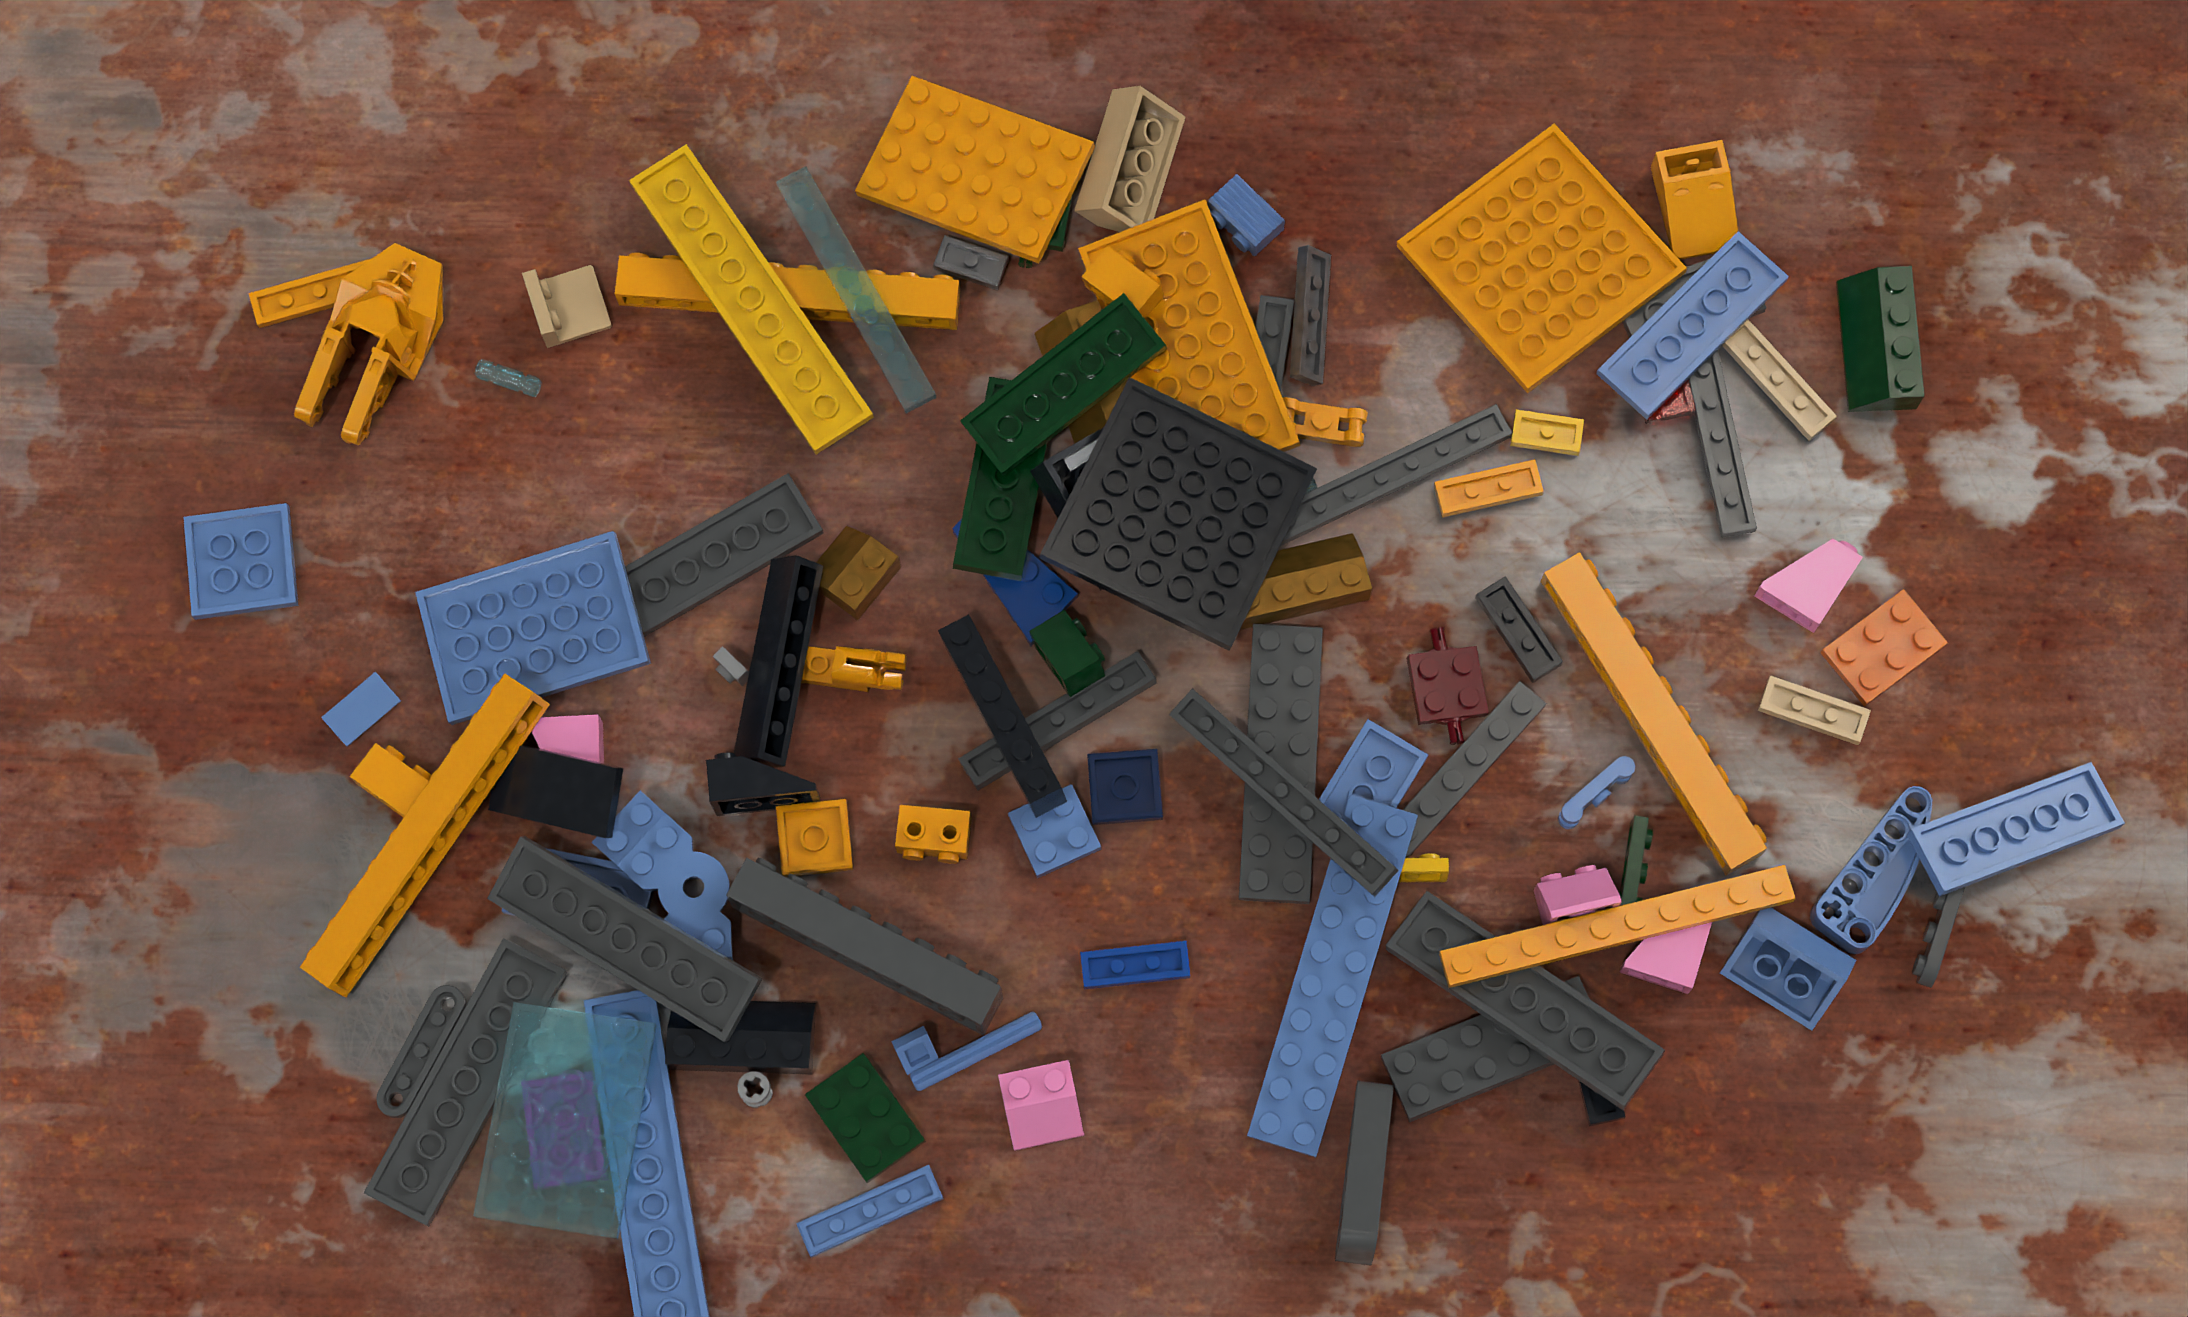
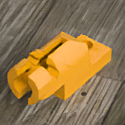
(853, 668)

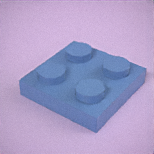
(1056, 836)

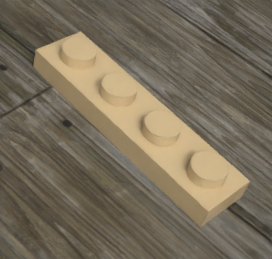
(1779, 380)

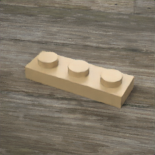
(1814, 710)

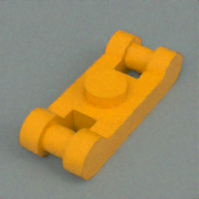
(1323, 420)

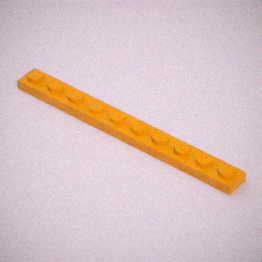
(1616, 926)

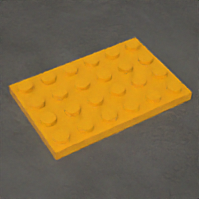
(975, 169)

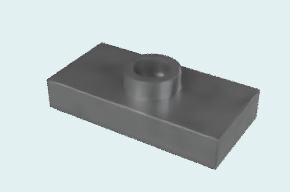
(971, 262)

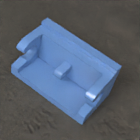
(361, 709)

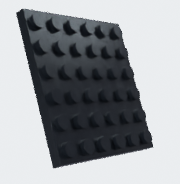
(1178, 513)

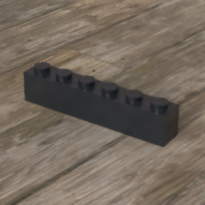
(778, 660)
(1002, 716)

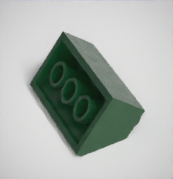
(1880, 340)

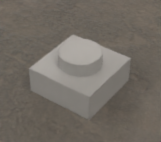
(730, 668)

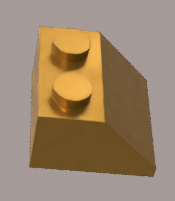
(856, 571)

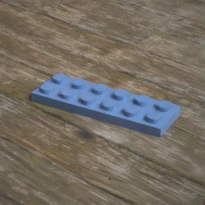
(1692, 325)
(2015, 828)

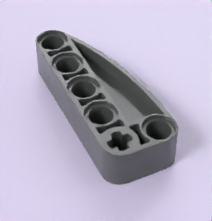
(1364, 1173)

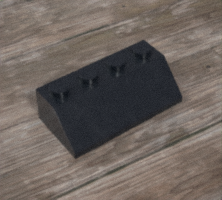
(766, 1040)

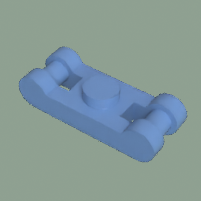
(1596, 791)

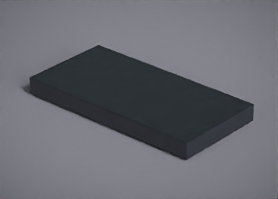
(559, 791)

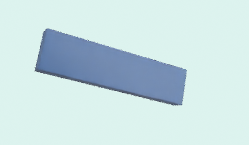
(869, 1211)

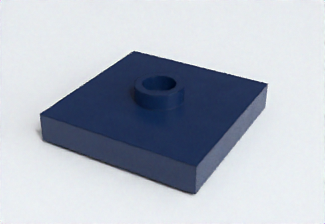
(1125, 786)

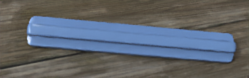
(976, 1051)

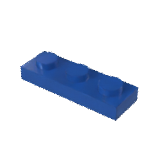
(1135, 965)

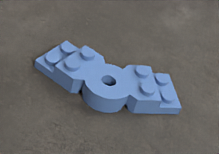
(662, 859)

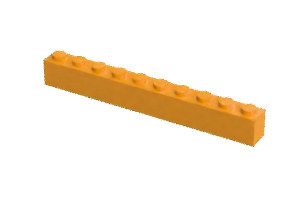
(908, 297)
(1654, 714)
(424, 836)

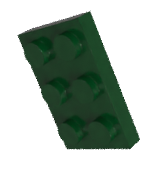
(865, 1118)

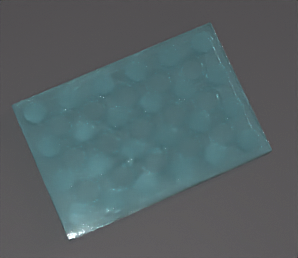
(565, 1120)

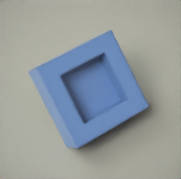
(915, 1050)

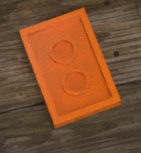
(1884, 647)

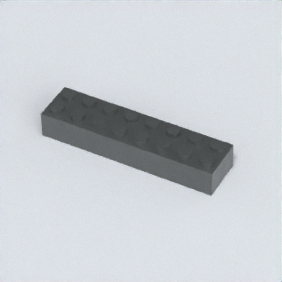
(865, 945)

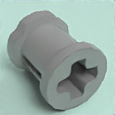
(752, 1078)

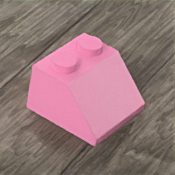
(1576, 894)
(1041, 1105)

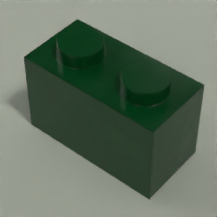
(1067, 652)

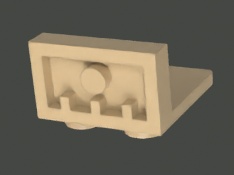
(567, 305)

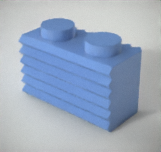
(1245, 216)

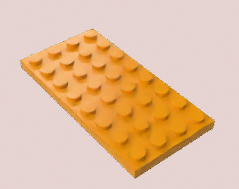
(1203, 319)

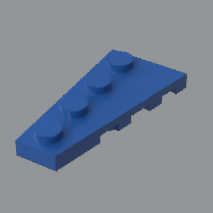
(1033, 598)

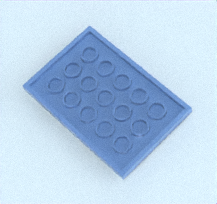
(537, 619)

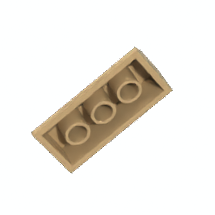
(1130, 160)

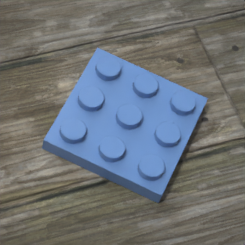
(240, 561)

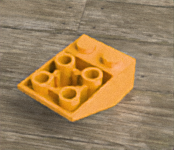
(1695, 198)

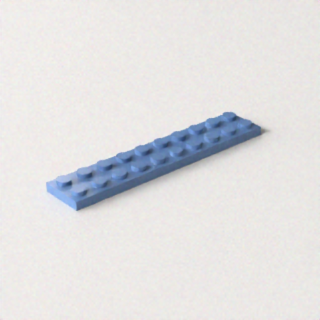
(1329, 988)
(657, 1210)

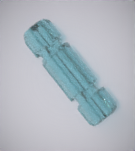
(508, 378)

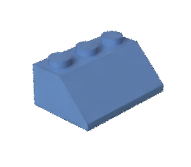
(1788, 967)

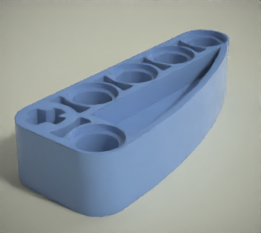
(1879, 886)

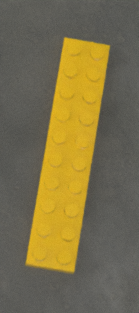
(751, 299)

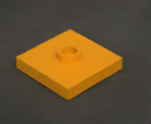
(814, 837)

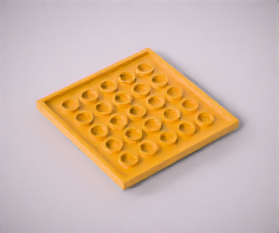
(1541, 257)

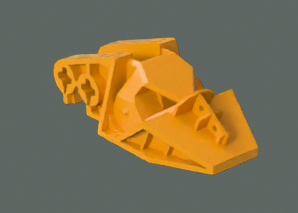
(395, 300)

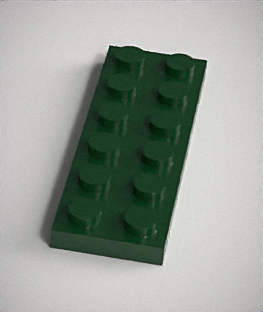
(1063, 384)
(997, 513)

